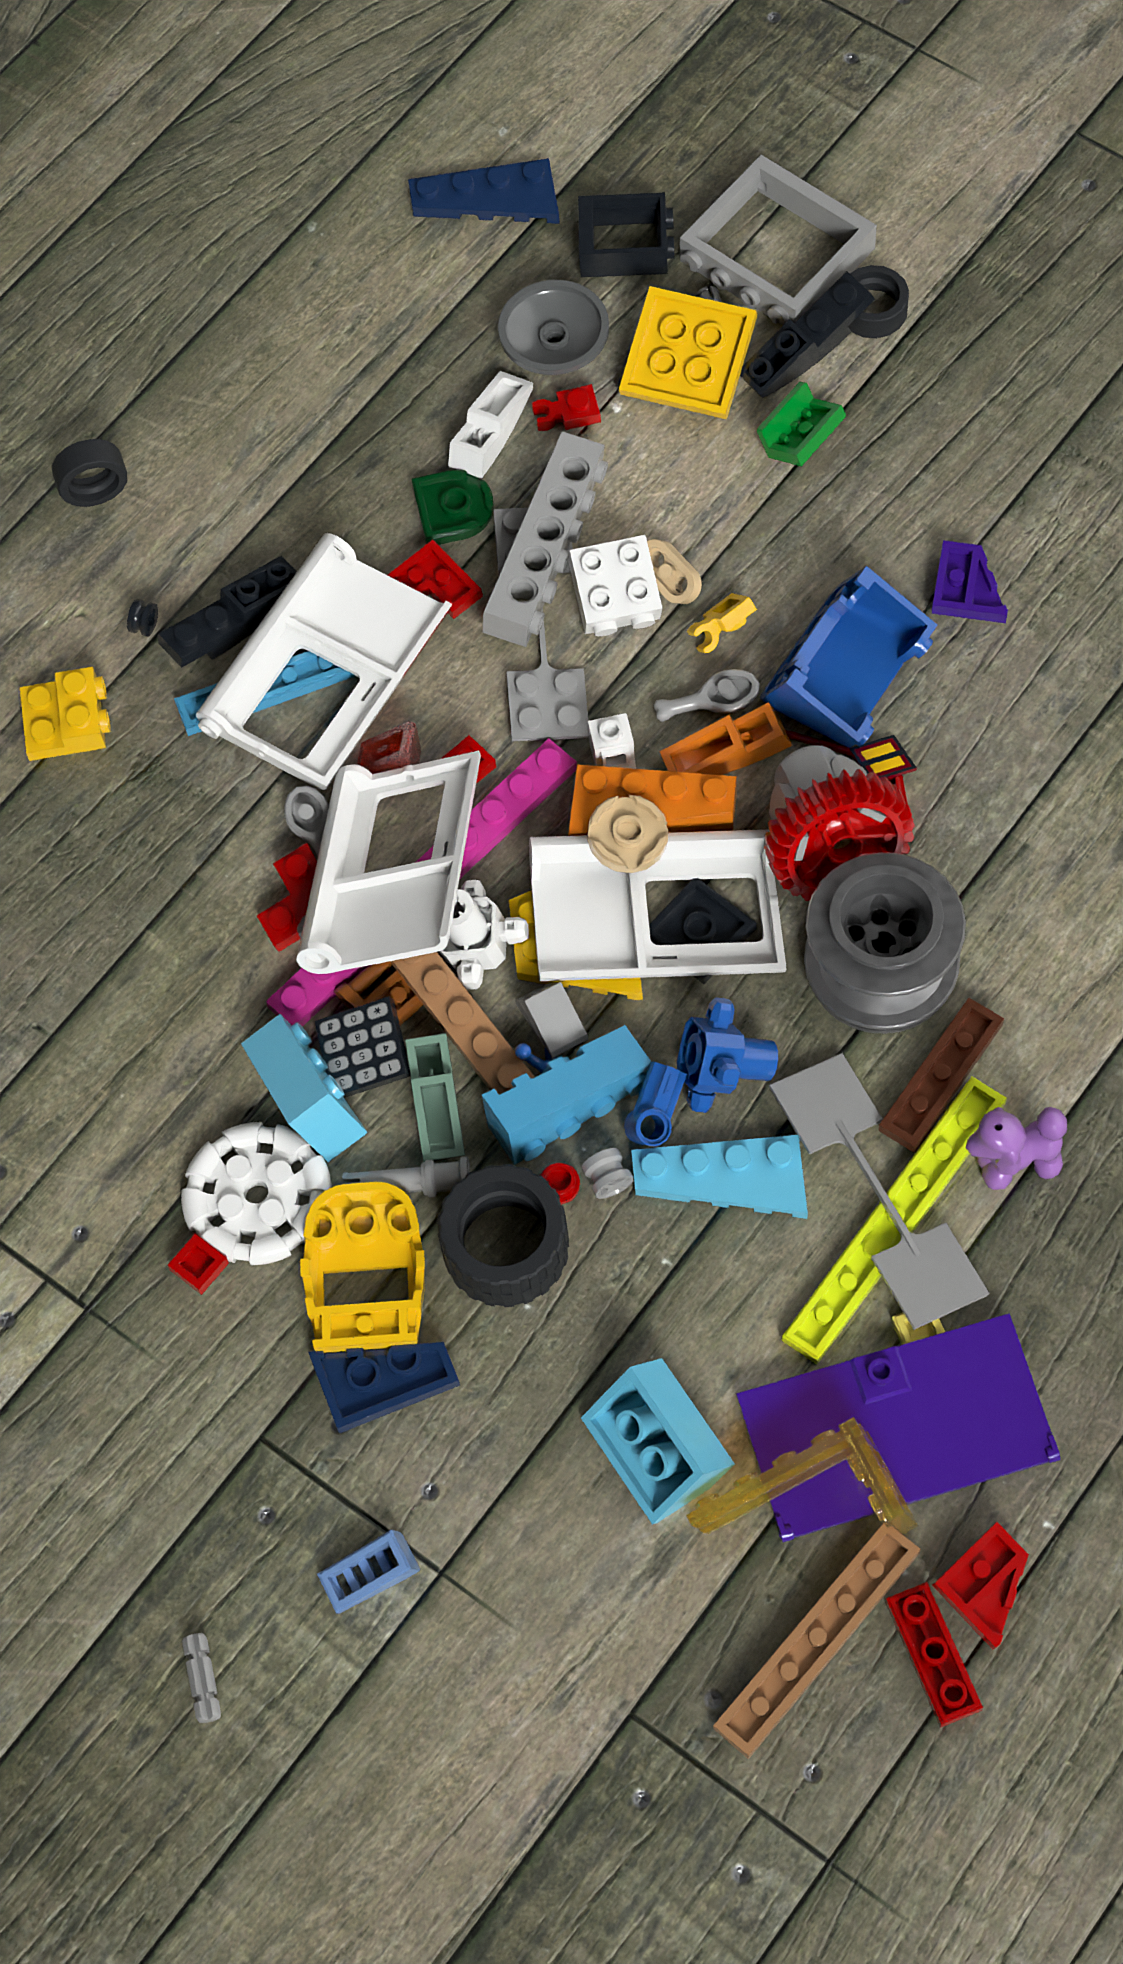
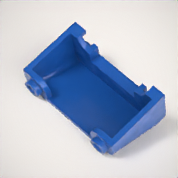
(849, 658)

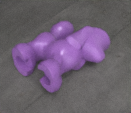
(1008, 1147)

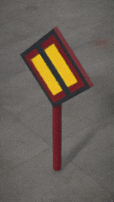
(882, 756)

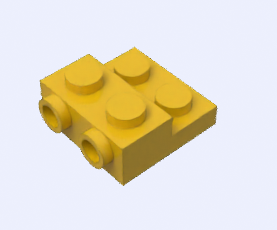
(65, 714)

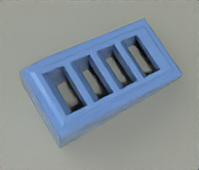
(377, 1548)

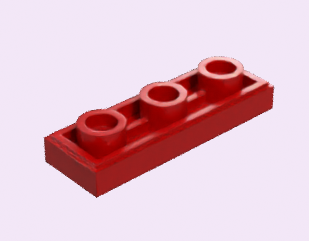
(943, 1678)

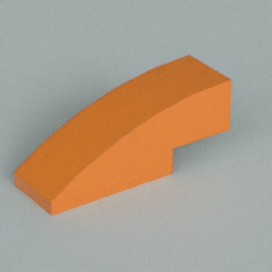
(729, 744)

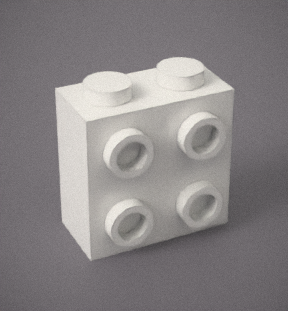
(615, 585)

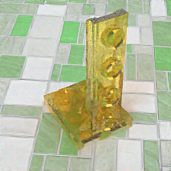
(794, 1469)

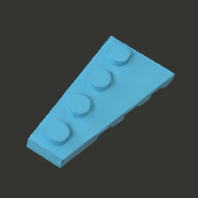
(739, 1173)

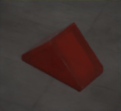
(391, 749)

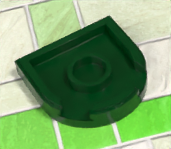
(452, 505)

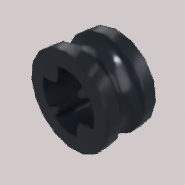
(142, 617)

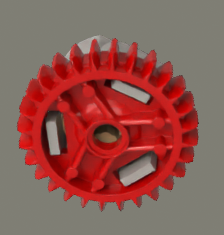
(830, 813)

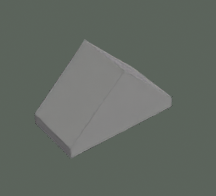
(552, 1018)

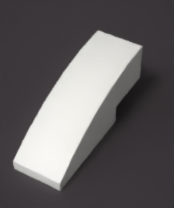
(489, 424)

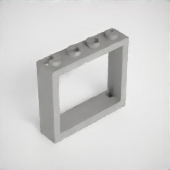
(803, 200)

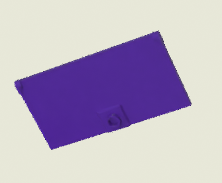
(936, 1408)

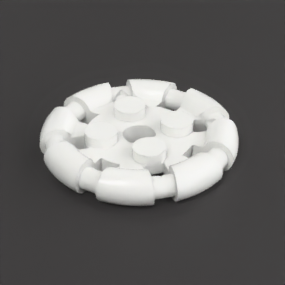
(240, 1175)

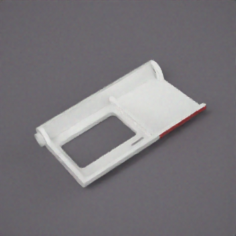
(345, 617)

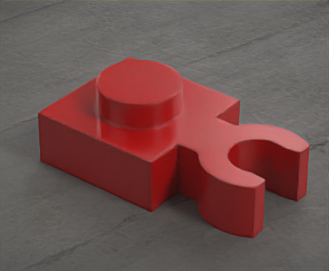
(573, 407)

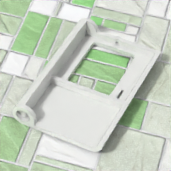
(392, 911)
(598, 922)

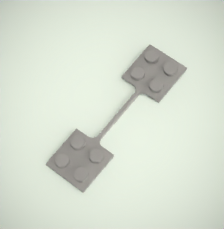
(546, 699)
(924, 1270)

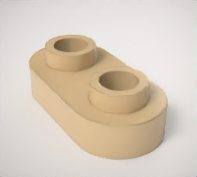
(673, 573)

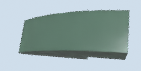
(435, 1097)

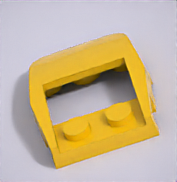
(356, 1231)

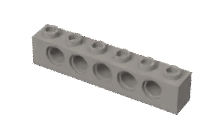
(571, 459)

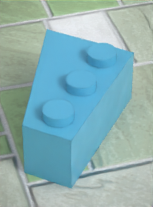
(301, 1087)

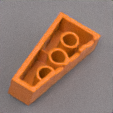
(686, 799)

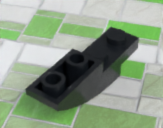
(806, 342)
(230, 618)

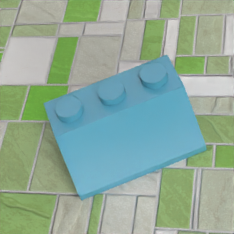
(657, 1439)

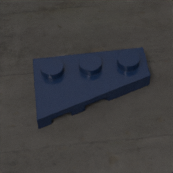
(380, 1381)

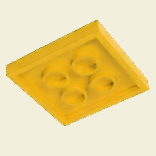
(688, 352)

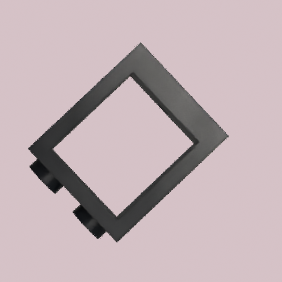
(624, 210)

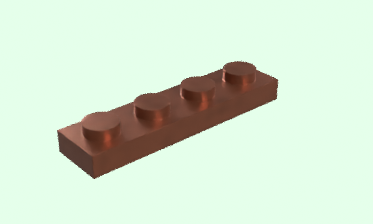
(941, 1075)

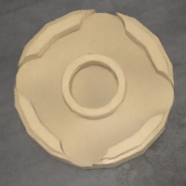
(627, 833)

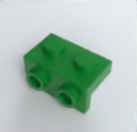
(799, 426)

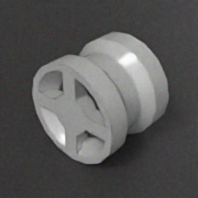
(607, 1173)

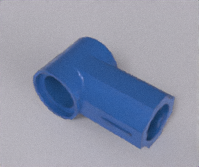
(657, 1100)

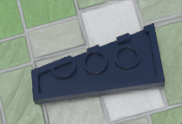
(507, 190)

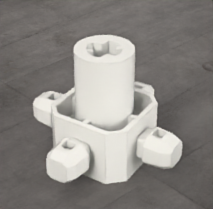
(479, 935)

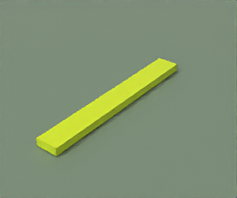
(912, 1196)

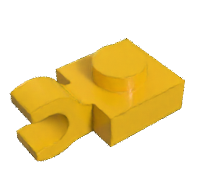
(725, 616)

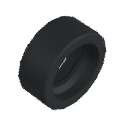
(890, 282)
(85, 456)

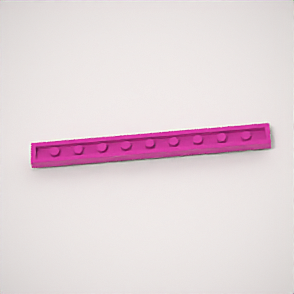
(488, 824)

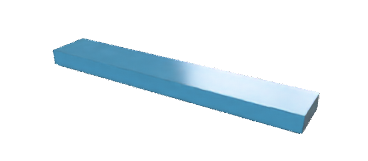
(299, 677)

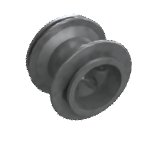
(918, 973)

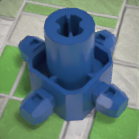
(719, 1055)

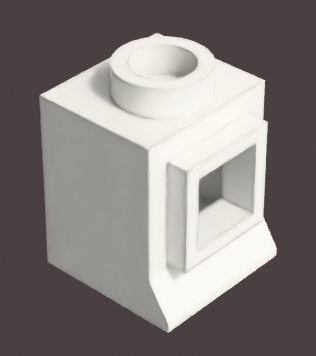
(611, 738)

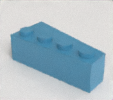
(566, 1094)

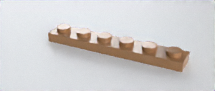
(462, 1020)
(816, 1640)

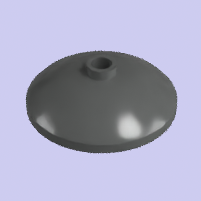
(553, 313)

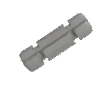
(201, 1678)

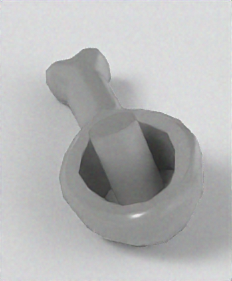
(721, 693)
(306, 814)

